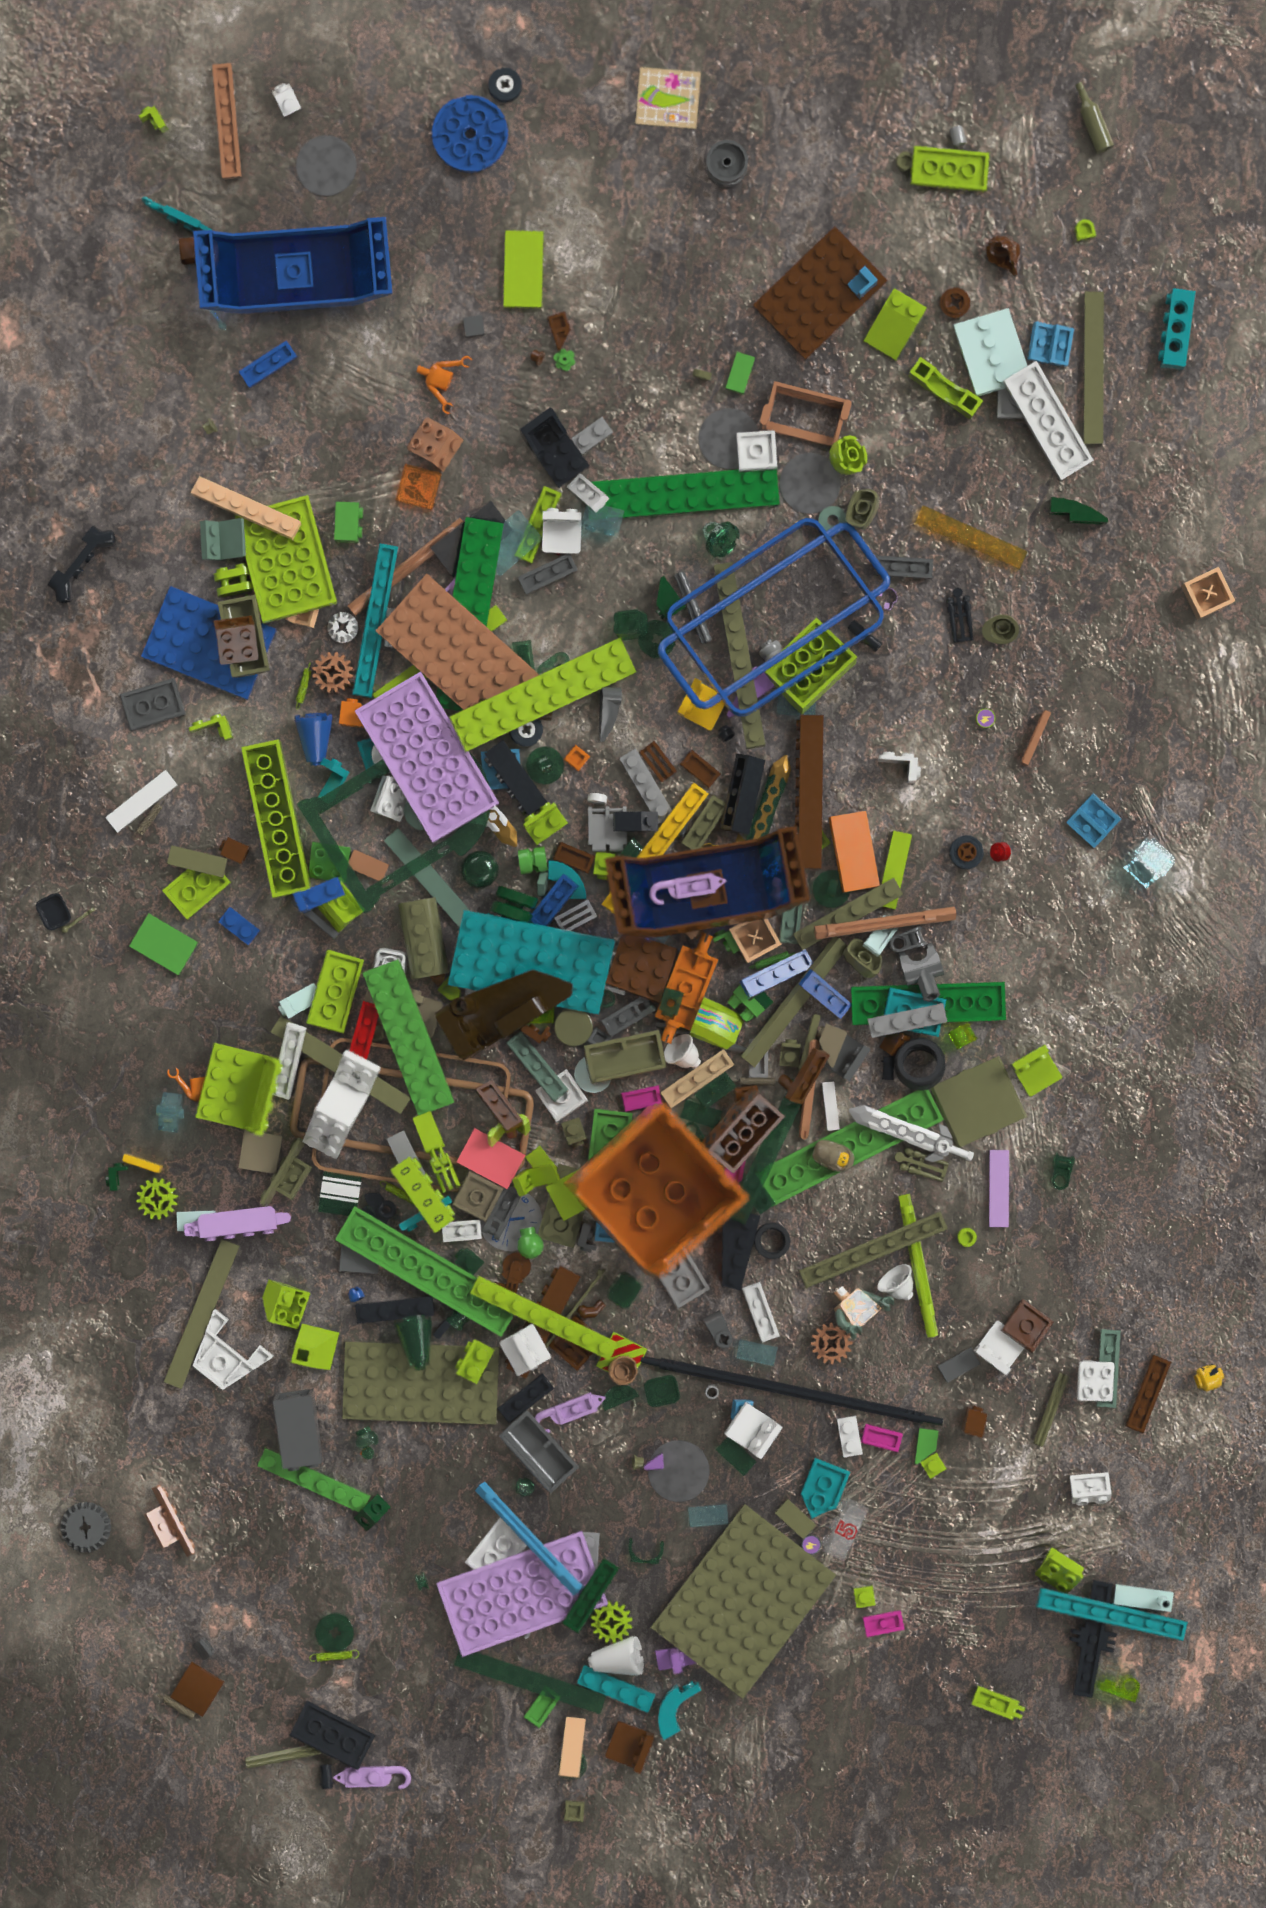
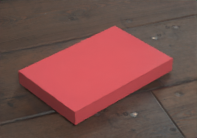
(494, 1163)

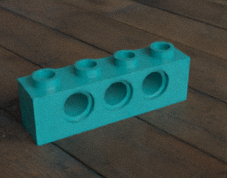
(1185, 300)

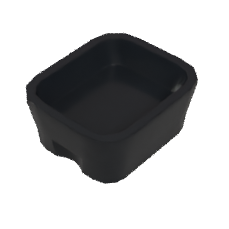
(53, 911)

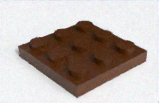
(641, 967)

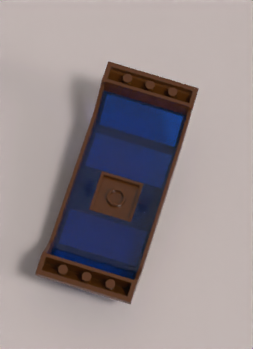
(760, 876)

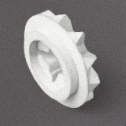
(342, 636)

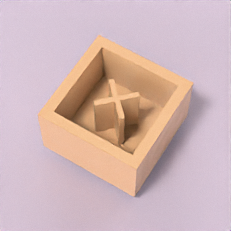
(1208, 593)
(755, 938)

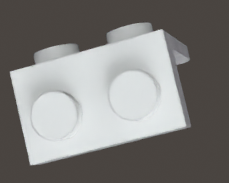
(561, 531)
(913, 770)

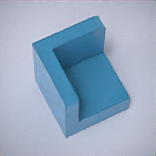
(862, 282)

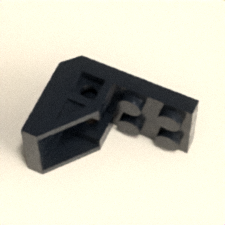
(553, 447)

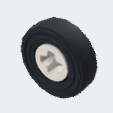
(507, 94)
(530, 739)

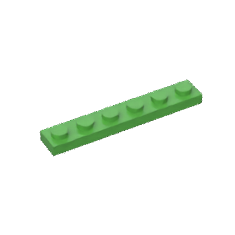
(315, 1482)

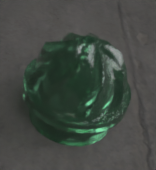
(524, 1487)

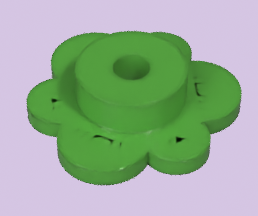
(566, 365)

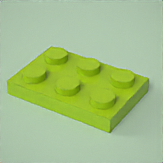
(194, 890)

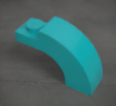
(667, 1711)

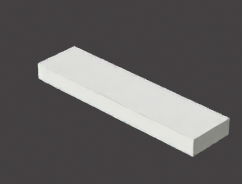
(141, 801)
(289, 1058)

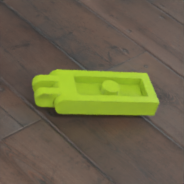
(997, 1703)

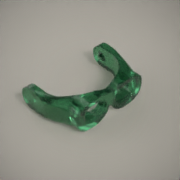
(634, 1558)

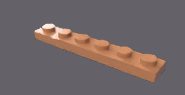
(227, 121)

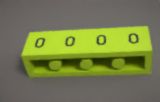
(422, 1193)

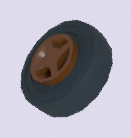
(966, 852)

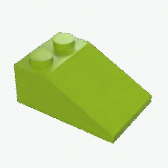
(895, 324)

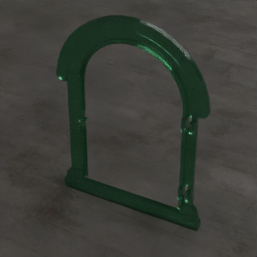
(459, 842)

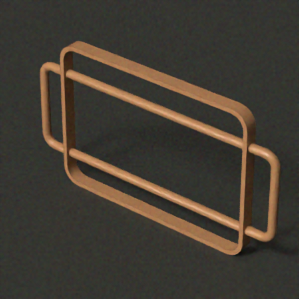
(397, 1073)

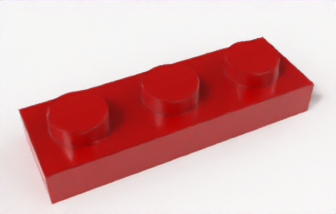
(364, 1030)

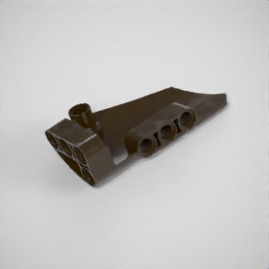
(500, 1010)

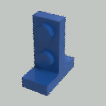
(319, 895)

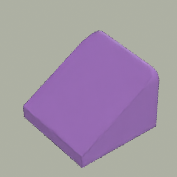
(655, 1463)

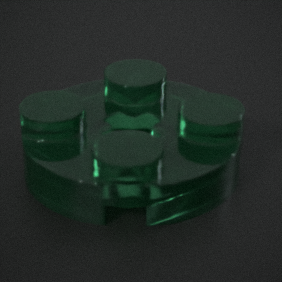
(661, 629)
(325, 1638)

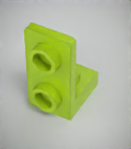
(223, 730)

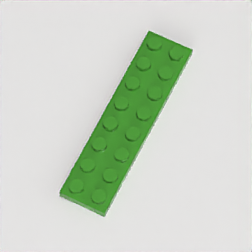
(408, 1037)

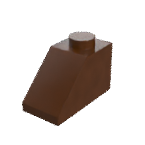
(974, 1421)

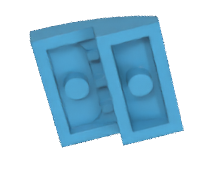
(1050, 344)
(1093, 820)

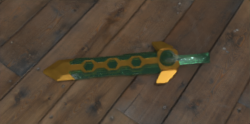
(773, 790)

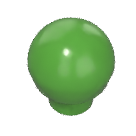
(530, 1244)

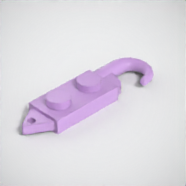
(687, 886)
(571, 1409)
(372, 1776)

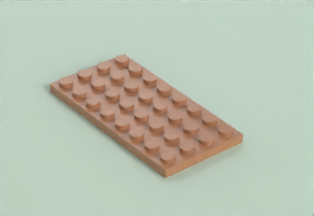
(452, 646)

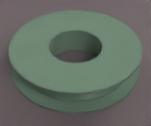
(829, 511)

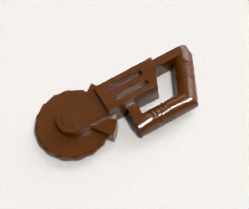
(515, 1269)

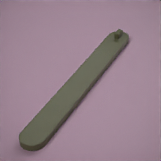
(599, 1273)

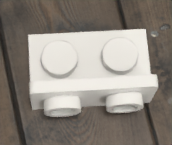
(1090, 1488)

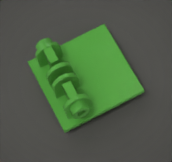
(321, 864)

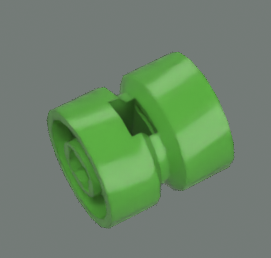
(532, 860)

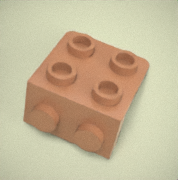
(435, 443)

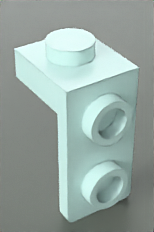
(298, 1001)

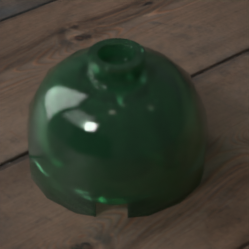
(479, 869)

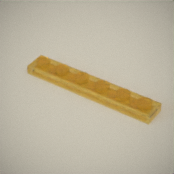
(971, 537)

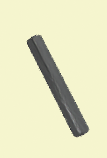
(692, 607)

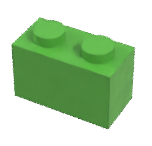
(347, 522)

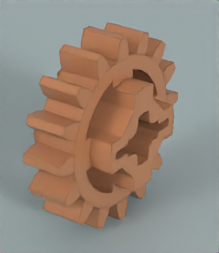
(334, 664)
(838, 1336)

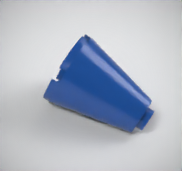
(314, 735)

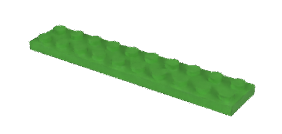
(800, 1170)
(420, 1268)

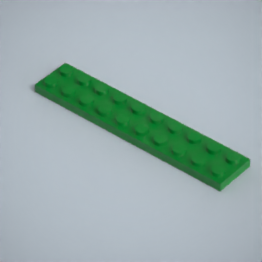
(691, 492)
(475, 576)

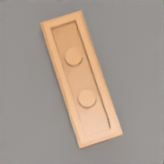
(572, 1747)

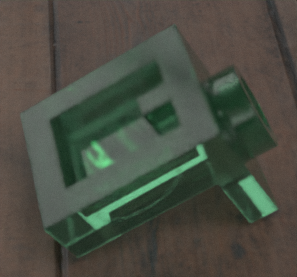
(468, 1260)

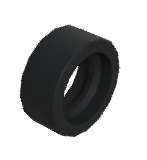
(772, 1255)

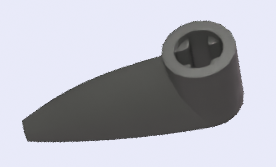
(608, 710)

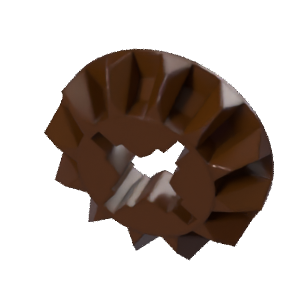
(957, 294)

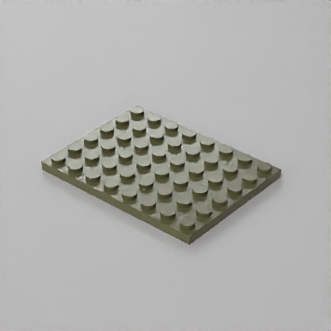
(743, 1601)

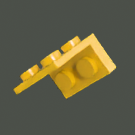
(702, 717)

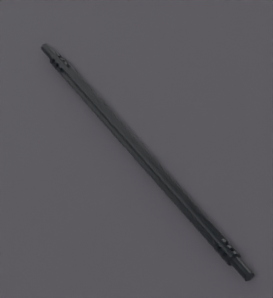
(792, 1390)

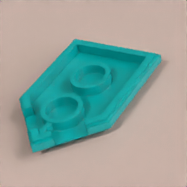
(823, 1487)

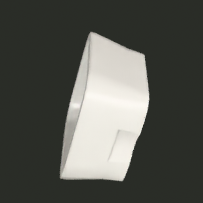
(386, 955)

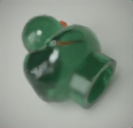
(364, 1439)

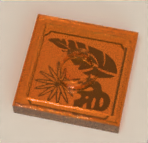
(418, 487)

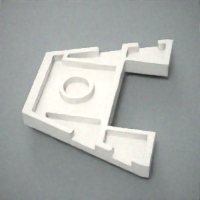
(222, 1362)

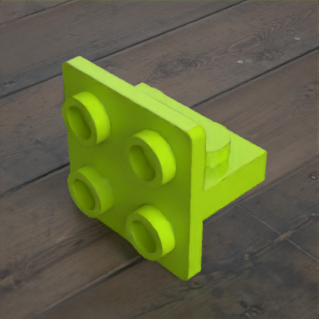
(1060, 1571)

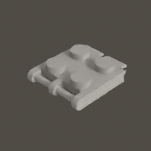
(601, 830)

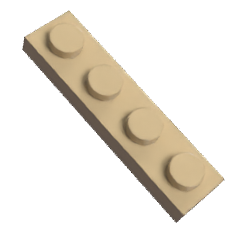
(697, 1078)

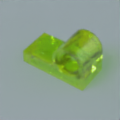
(962, 1035)
(1110, 1687)

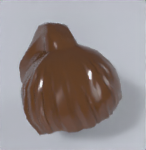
(1003, 253)

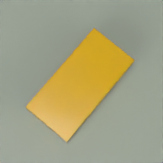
(139, 1162)

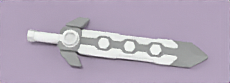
(912, 1134)

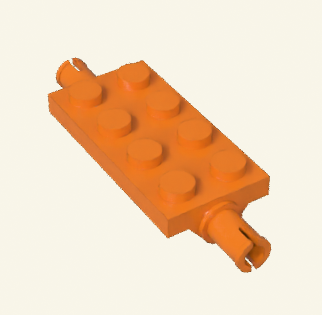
(692, 977)

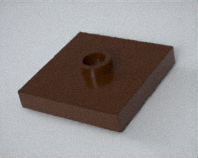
(1027, 1326)

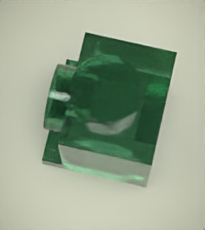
(674, 995)

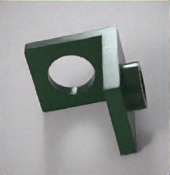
(372, 1512)

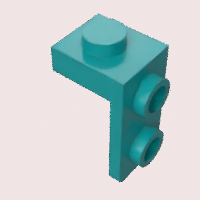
(336, 778)

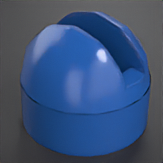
(355, 1294)

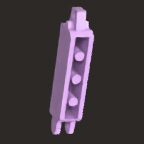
(235, 1222)

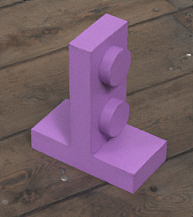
(672, 1658)

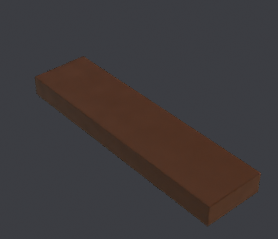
(1148, 1394)

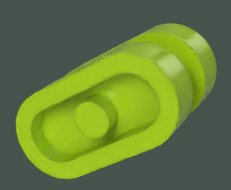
(224, 575)

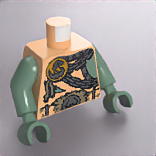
(858, 1309)

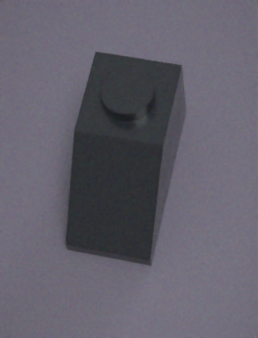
(635, 821)

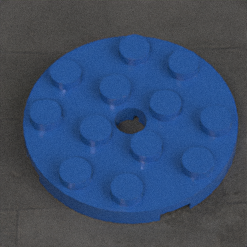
(475, 114)

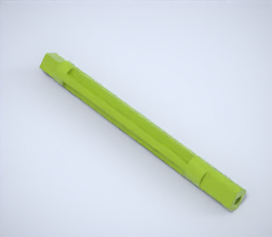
(919, 1270)

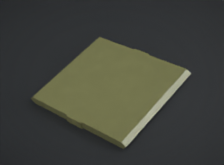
(978, 1101)

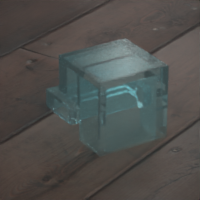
(1150, 862)

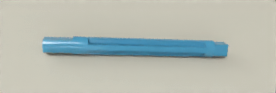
(529, 1538)

